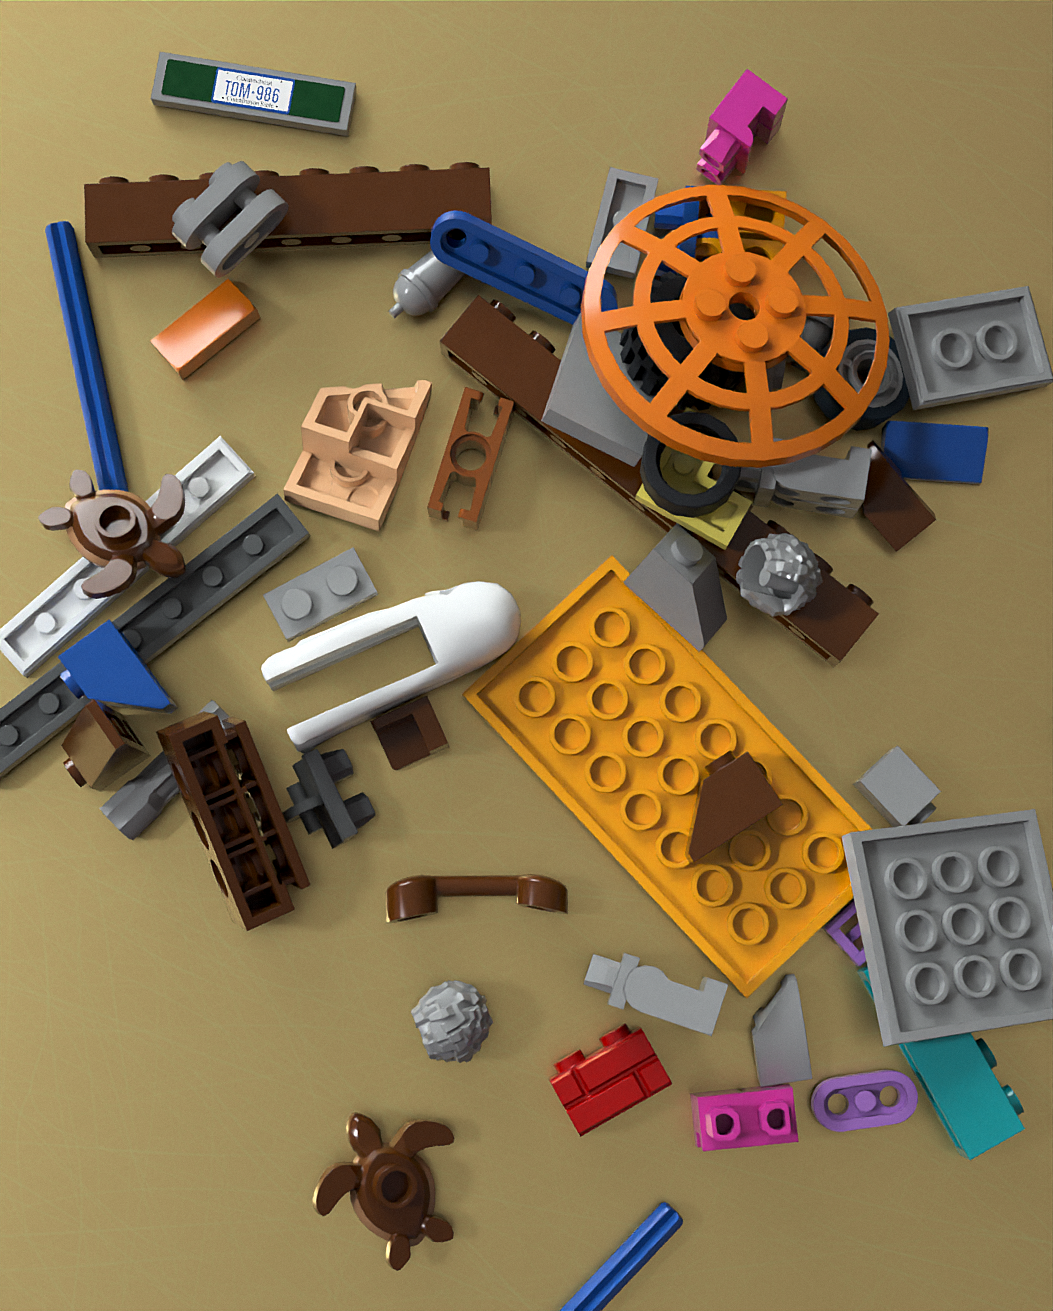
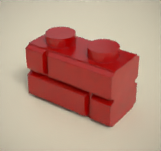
(608, 1079)

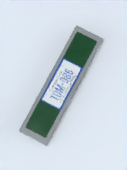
(253, 93)

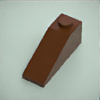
(101, 747)

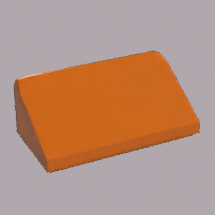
(205, 329)

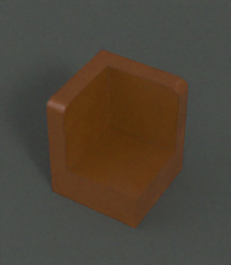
(410, 733)

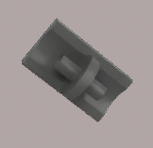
(319, 801)

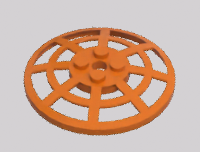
(730, 341)

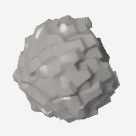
(778, 574)
(452, 1021)

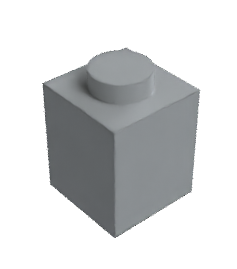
(898, 789)

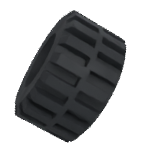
(644, 368)

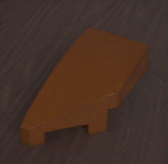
(892, 502)

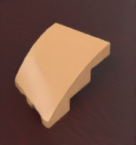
(357, 450)

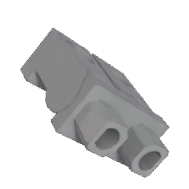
(812, 483)
(653, 994)

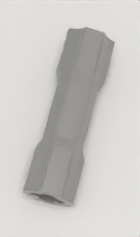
(145, 796)

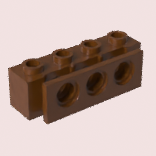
(225, 821)

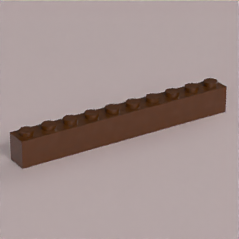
(524, 369)

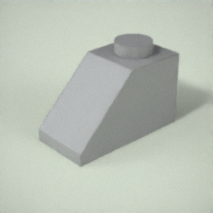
(682, 586)

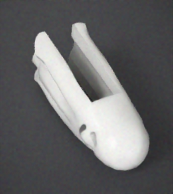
(460, 626)

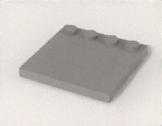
(955, 924)

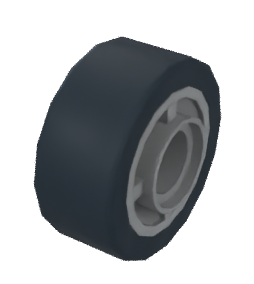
(859, 358)

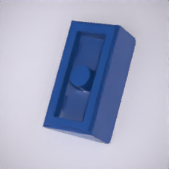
(936, 451)

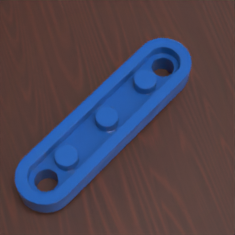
(514, 266)

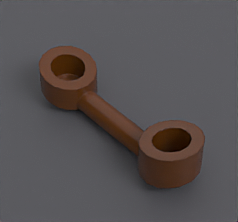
(419, 894)

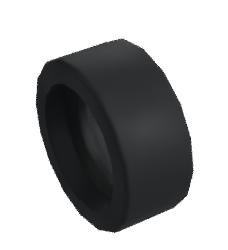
(688, 504)

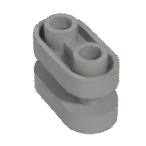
(228, 190)

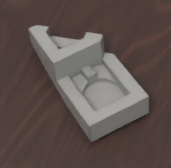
(781, 1038)

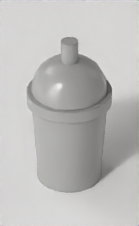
(423, 286)

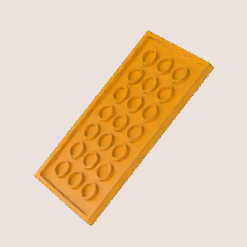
(621, 733)

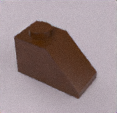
(728, 803)

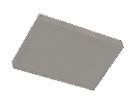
(970, 347)
(585, 409)

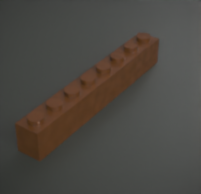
(322, 212)

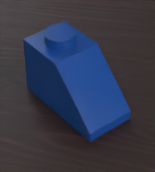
(113, 672)

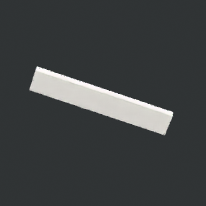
(64, 608)

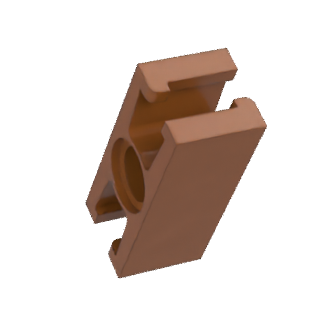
(462, 440)

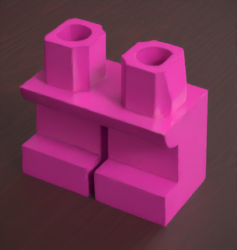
(745, 112)
(744, 1118)

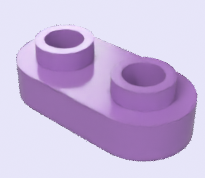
(863, 1100)

